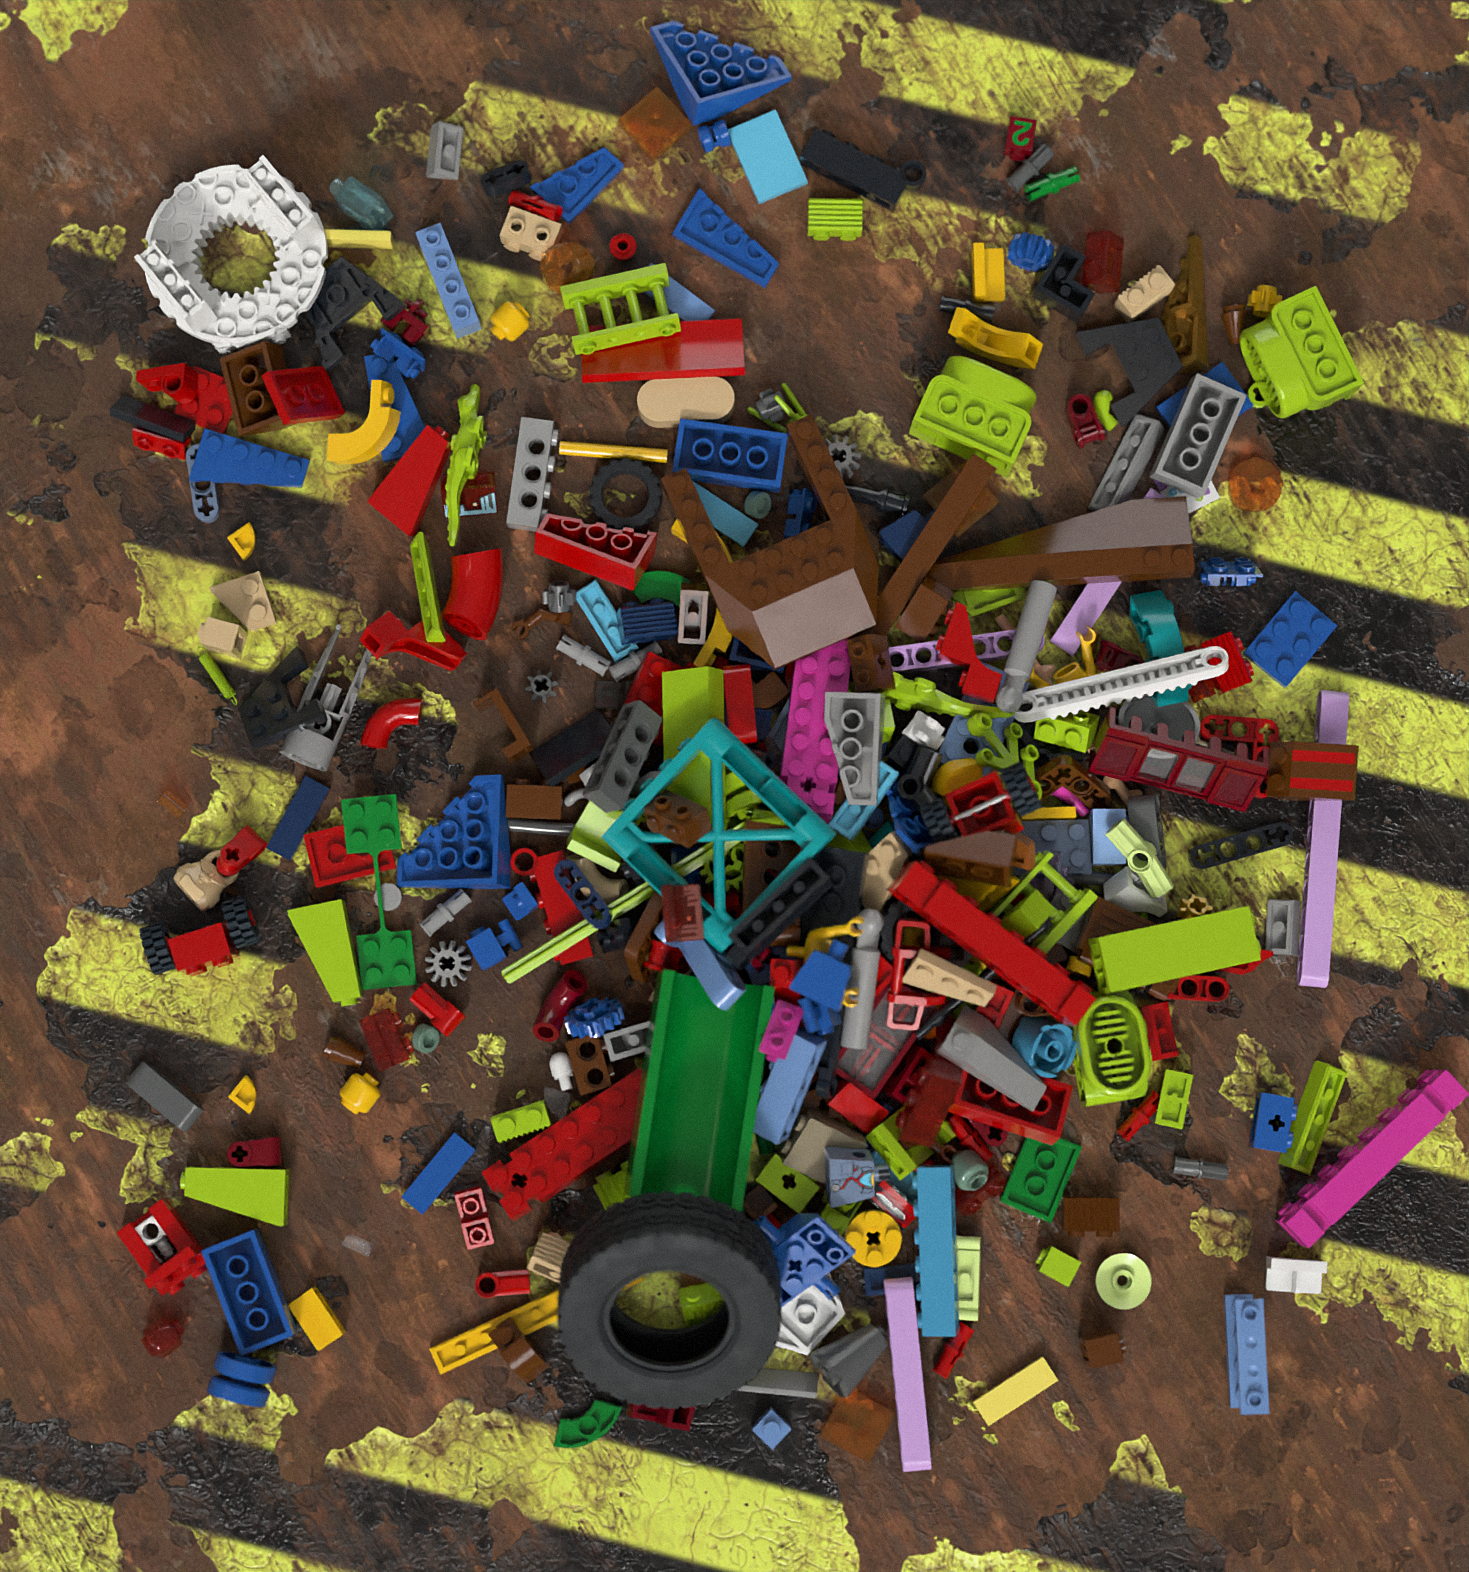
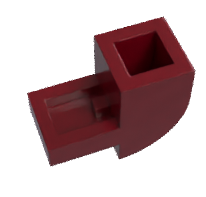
(672, 1418)

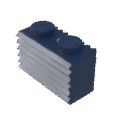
(646, 622)

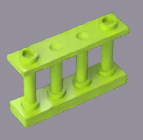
(616, 286)
(1060, 919)

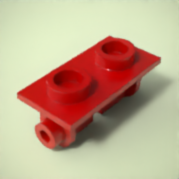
(150, 440)

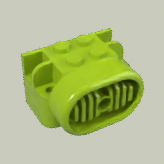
(1300, 356)
(975, 412)
(1109, 1076)

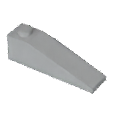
(856, 736)
(986, 1054)

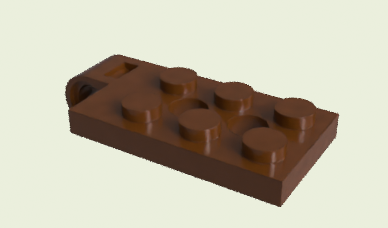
(757, 863)

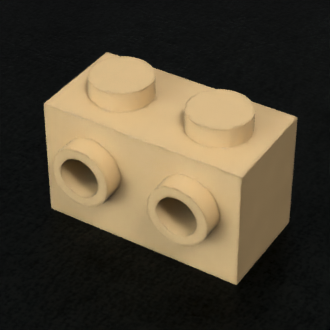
(529, 233)

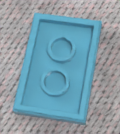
(767, 157)

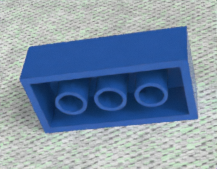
(730, 455)
(249, 1291)

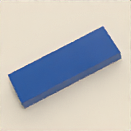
(438, 1173)

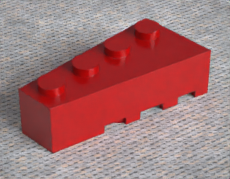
(595, 549)

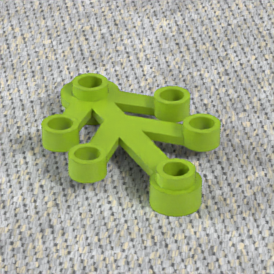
(980, 725)

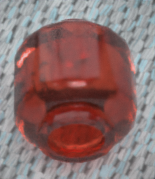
(162, 1337)

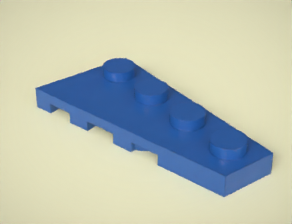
(718, 237)
(410, 422)
(239, 461)

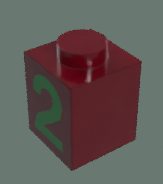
(1019, 138)

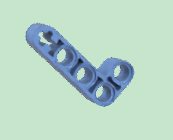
(711, 969)

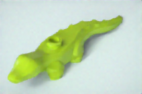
(464, 457)
(922, 695)

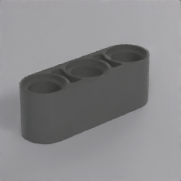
(1146, 819)
(164, 1096)

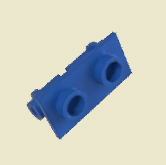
(408, 359)
(802, 505)

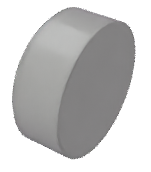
(391, 896)

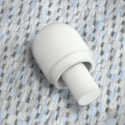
(561, 1069)

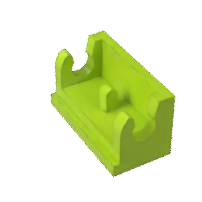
(1174, 1099)

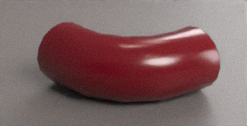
(557, 1004)

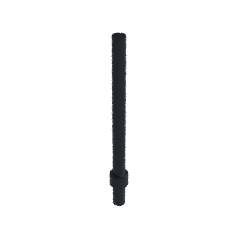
(938, 1016)

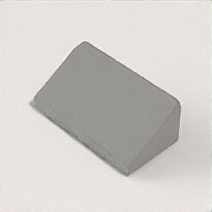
(444, 151)
(1282, 926)

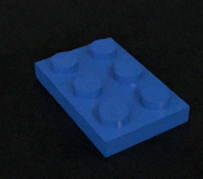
(1289, 639)

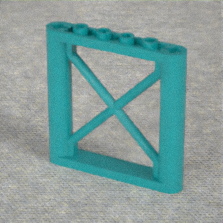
(720, 747)

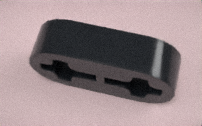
(506, 178)

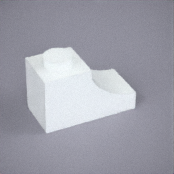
(1131, 894)

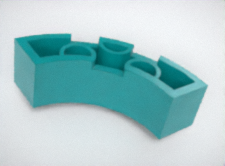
(1157, 626)

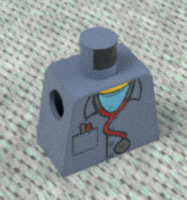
(851, 1175)

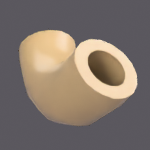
(607, 888)

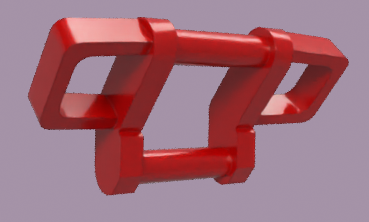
(896, 994)

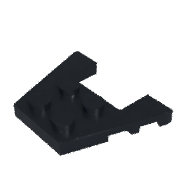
(342, 296)
(1145, 355)
(270, 709)

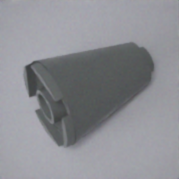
(850, 1358)

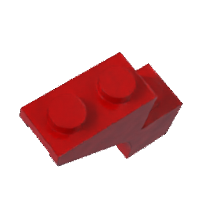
(390, 635)
(959, 649)

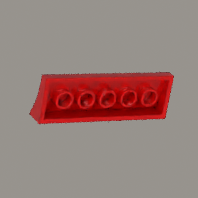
(696, 351)

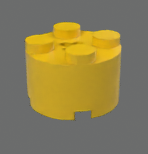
(889, 1237)

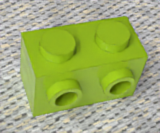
(1072, 731)

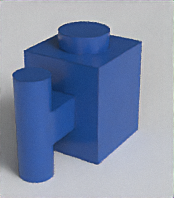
(488, 948)
(818, 1016)

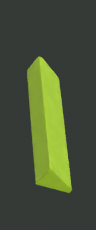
(427, 589)
(1313, 1116)

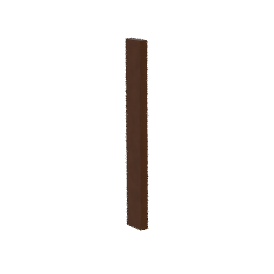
(931, 543)

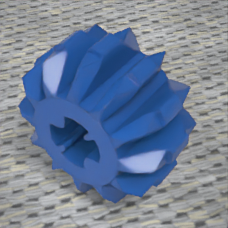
(1030, 252)

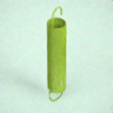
(217, 675)
(766, 817)

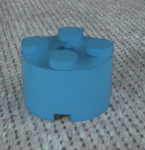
(1044, 1045)

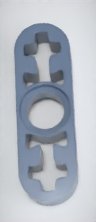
(198, 504)

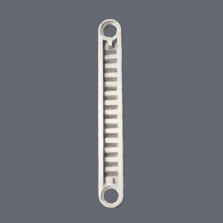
(1122, 684)

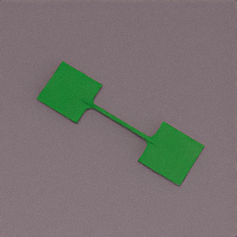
(372, 827)

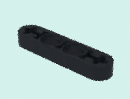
(1240, 845)

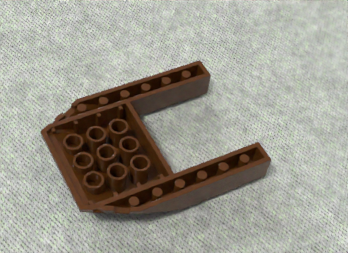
(798, 590)

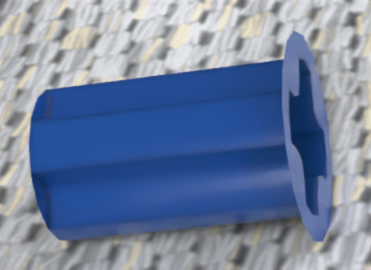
(876, 819)

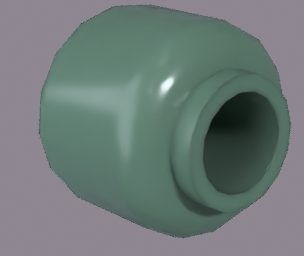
(969, 1170)

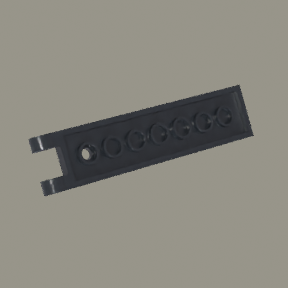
(835, 908)

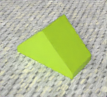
(1027, 914)

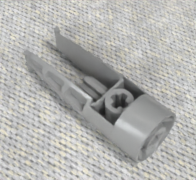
(311, 745)

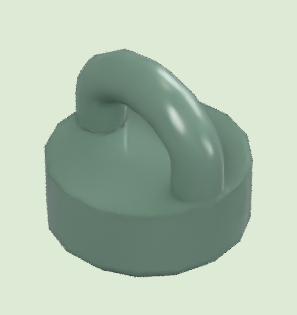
(757, 504)
(425, 1038)

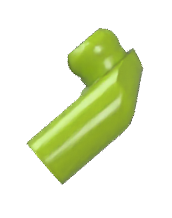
(1101, 405)

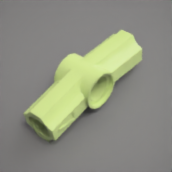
(1149, 871)

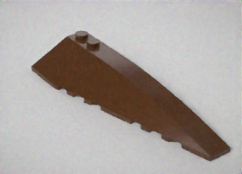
(1107, 545)

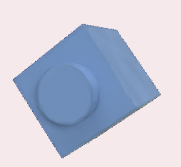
(771, 1427)

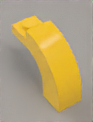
(994, 343)
(373, 434)

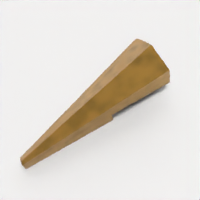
(1186, 313)

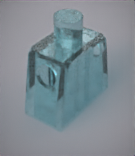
(361, 203)

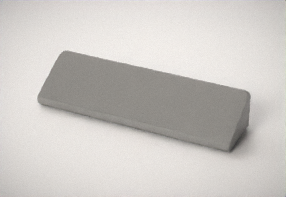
(1128, 462)
(783, 1383)

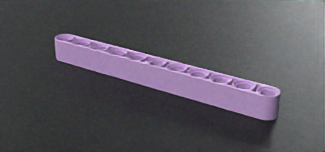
(1321, 855)

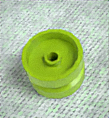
(739, 799)

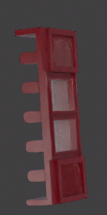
(1176, 764)

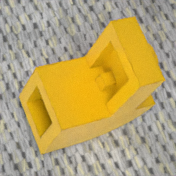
(955, 775)

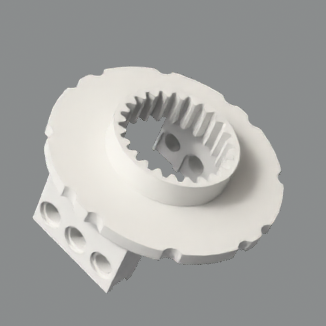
(205, 205)

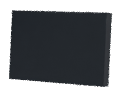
(572, 748)

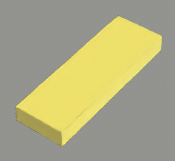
(359, 239)
(1015, 1390)

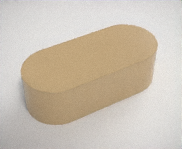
(698, 399)

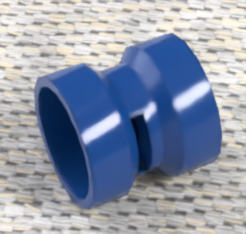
(719, 133)

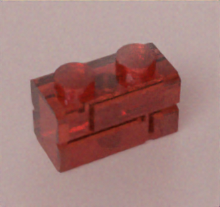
(1103, 262)
(386, 1039)

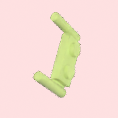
(968, 1276)

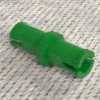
(1052, 183)

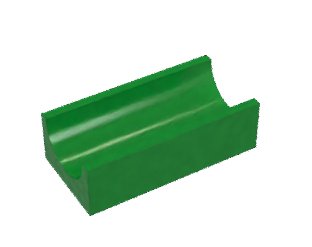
(698, 1091)

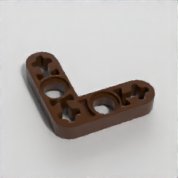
(1067, 778)
(638, 946)

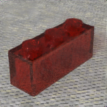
(928, 1102)

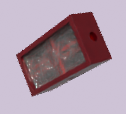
(873, 1066)

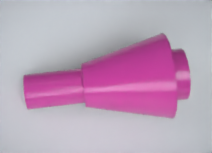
(1068, 798)

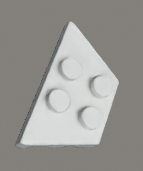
(808, 1320)

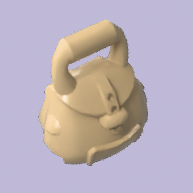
(203, 881)

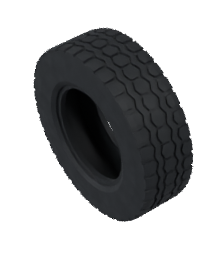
(669, 1364)

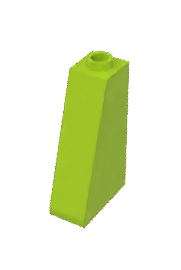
(329, 943)
(247, 1191)

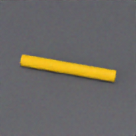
(613, 451)

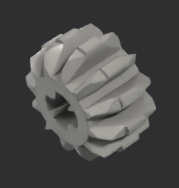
(849, 457)
(447, 973)

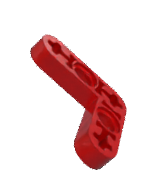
(1251, 735)

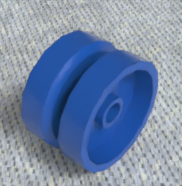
(241, 1379)

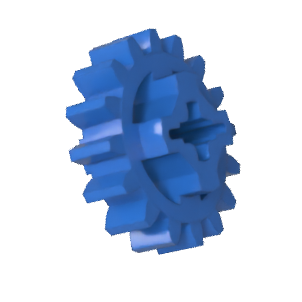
(594, 1017)

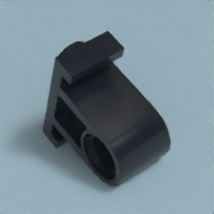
(617, 934)

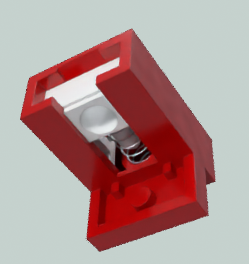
(168, 1275)

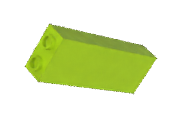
(690, 702)
(1174, 949)

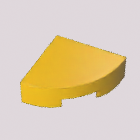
(243, 540)
(245, 1094)

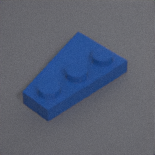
(580, 183)

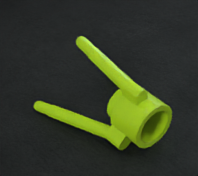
(785, 407)

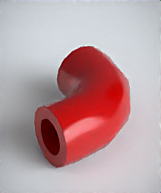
(388, 718)

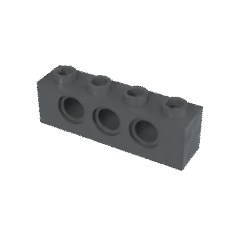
(622, 756)

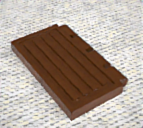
(1107, 919)

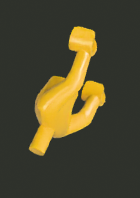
(1072, 671)
(819, 940)

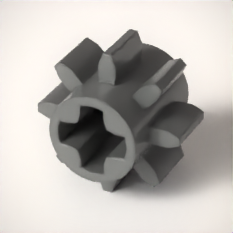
(769, 407)
(559, 596)
(541, 679)

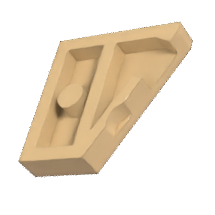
(247, 600)

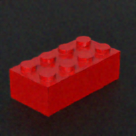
(989, 1106)

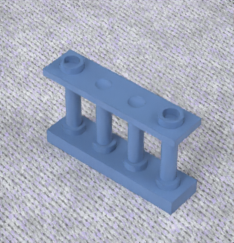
(1246, 1353)

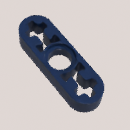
(565, 884)

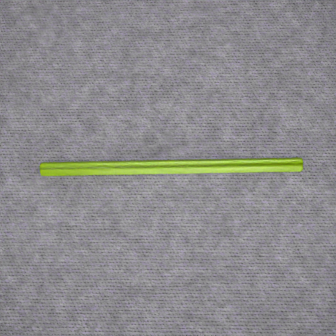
(617, 907)

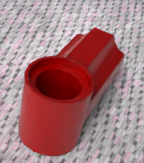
(442, 1013)
(507, 1283)

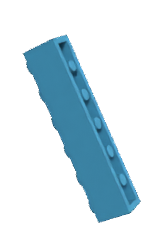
(937, 1250)

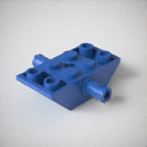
(805, 1254)

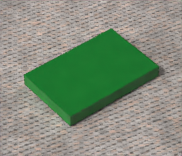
(1040, 1177)

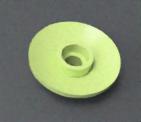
(1137, 1284)

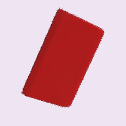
(857, 1107)

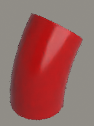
(475, 593)

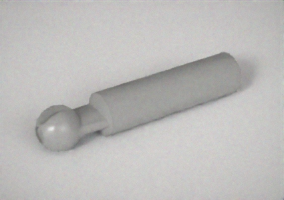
(1025, 644)
(864, 977)

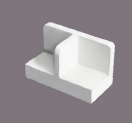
(1294, 1275)

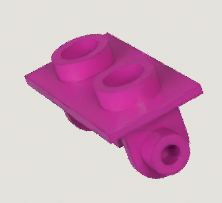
(781, 1031)

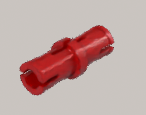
(549, 211)
(1139, 1116)
(969, 1137)
(953, 1351)

